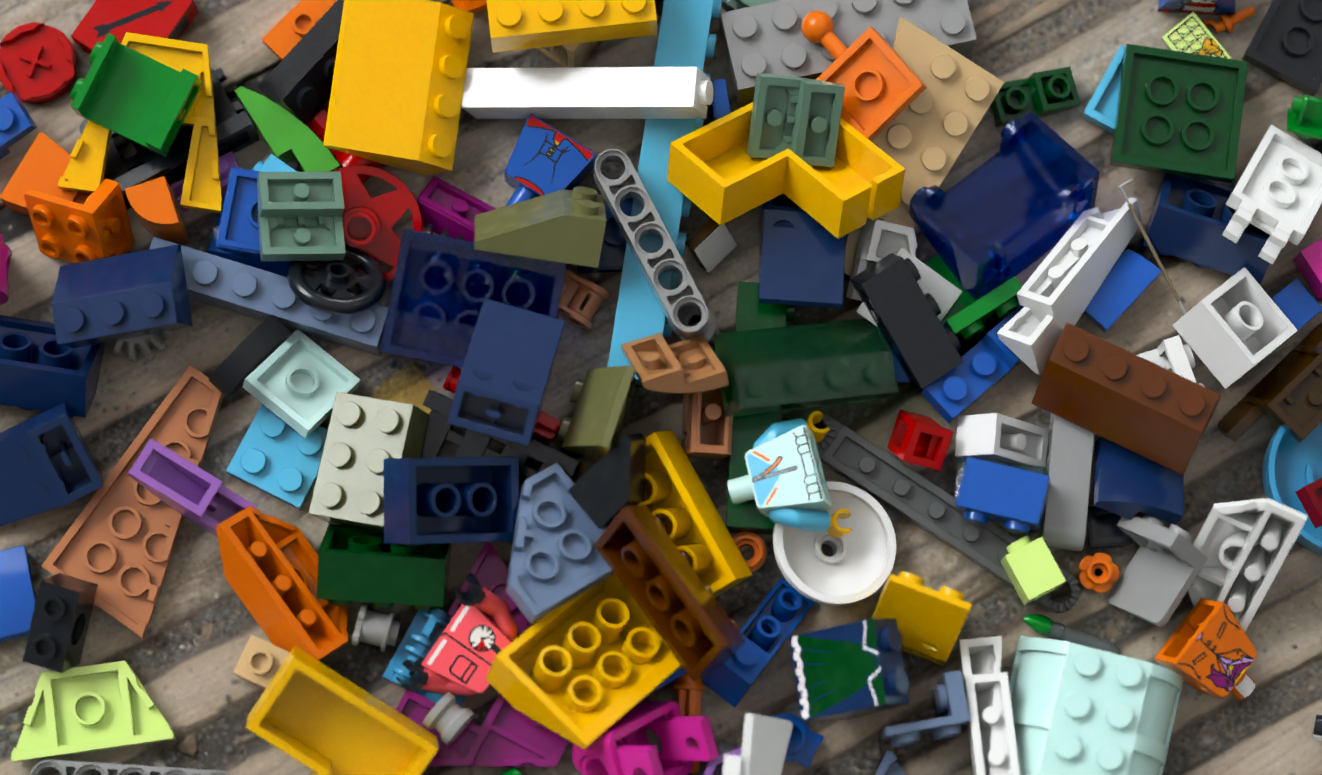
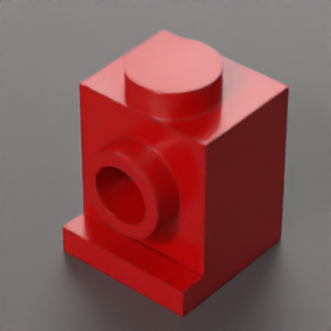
(919, 440)

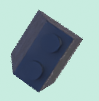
(849, 670)

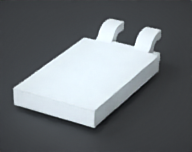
(1277, 192)

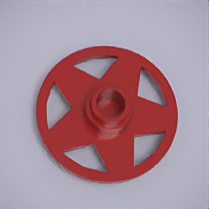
(370, 220)

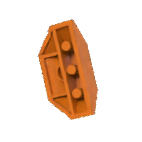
(277, 582)

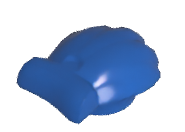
(802, 741)

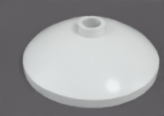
(859, 559)

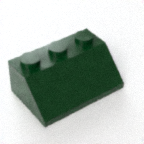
(363, 568)

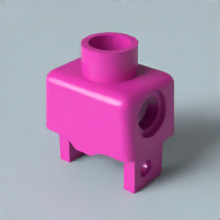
(628, 752)

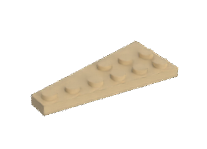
(935, 125)

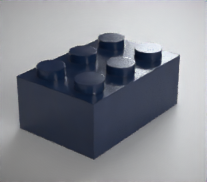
(450, 499)

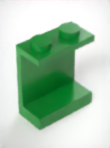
(134, 95)

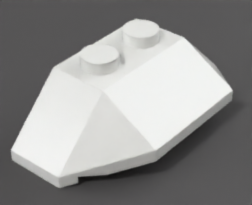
(1244, 553)

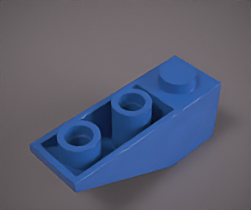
(764, 636)

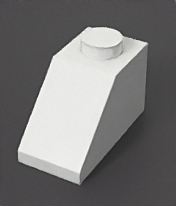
(1001, 439)

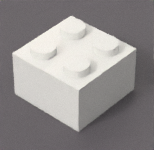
(1234, 327)

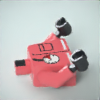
(466, 646)

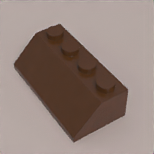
(1125, 399)
(669, 591)

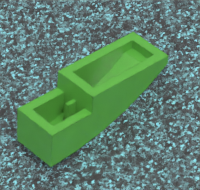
(286, 134)

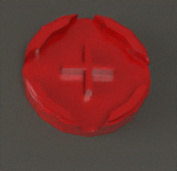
(37, 62)

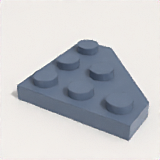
(552, 546)

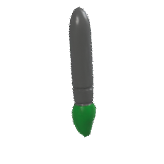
(1045, 626)

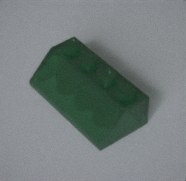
(804, 366)

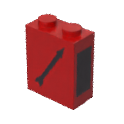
(144, 17)

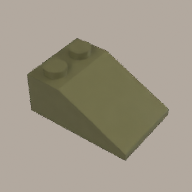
(550, 227)
(599, 413)

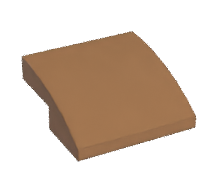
(675, 367)

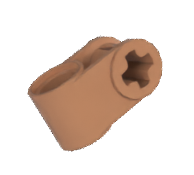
(574, 295)

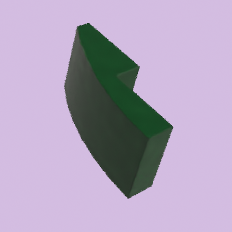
(1041, 93)

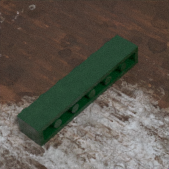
(748, 428)

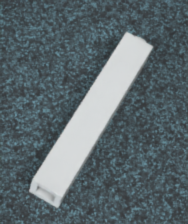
(587, 93)

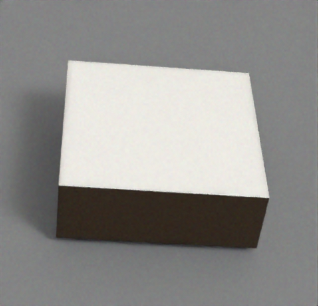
(711, 245)

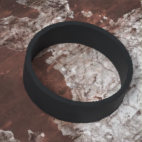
(249, 355)

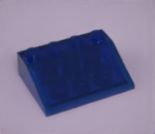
(443, 288)

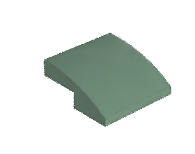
(795, 116)
(300, 216)

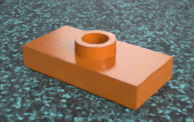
(295, 26)

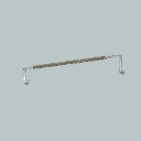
(1150, 244)

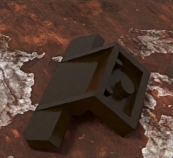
(1287, 392)

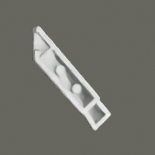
(1067, 282)
(989, 707)
(762, 747)

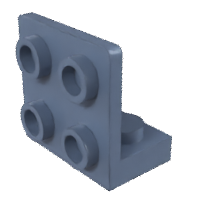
(948, 699)

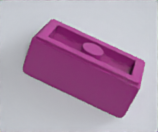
(449, 209)

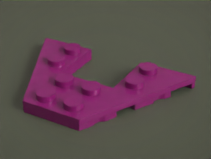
(507, 734)

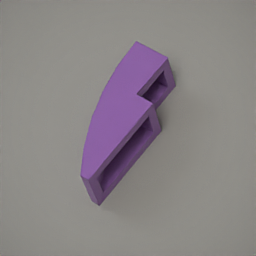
(186, 487)

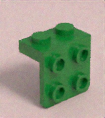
(968, 316)

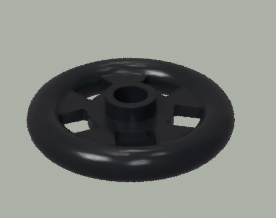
(337, 282)

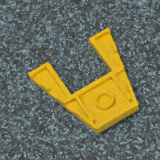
(202, 175)

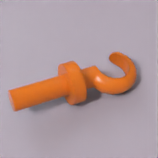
(1228, 22)

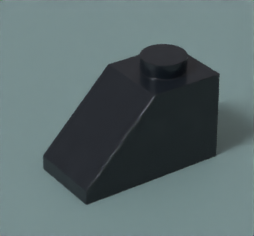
(613, 481)

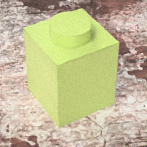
(1032, 569)

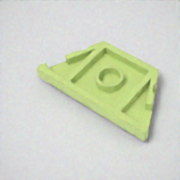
(89, 712)

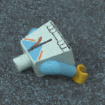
(790, 478)

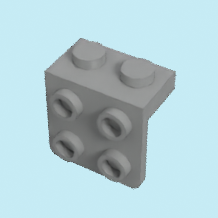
(1158, 571)

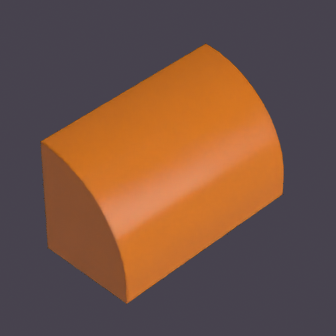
(158, 210)

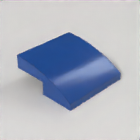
(16, 593)

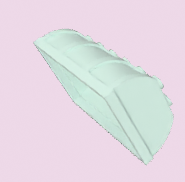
(1090, 710)

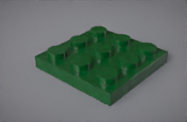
(1179, 113)

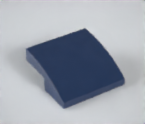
(1134, 484)

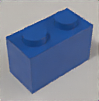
(1002, 495)

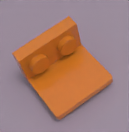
(79, 230)

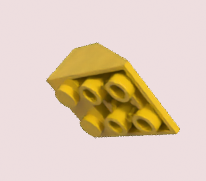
(923, 616)

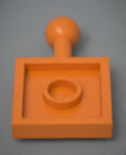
(873, 75)

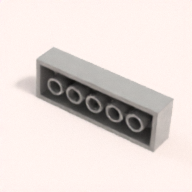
(771, 39)

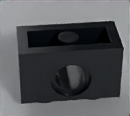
(60, 622)

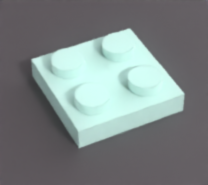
(300, 383)

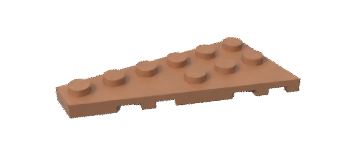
(125, 530)

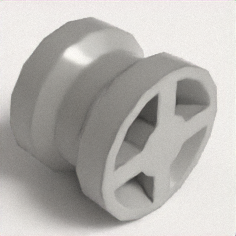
(448, 718)

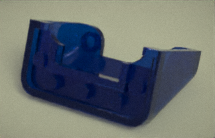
(1007, 207)

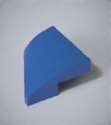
(1121, 288)

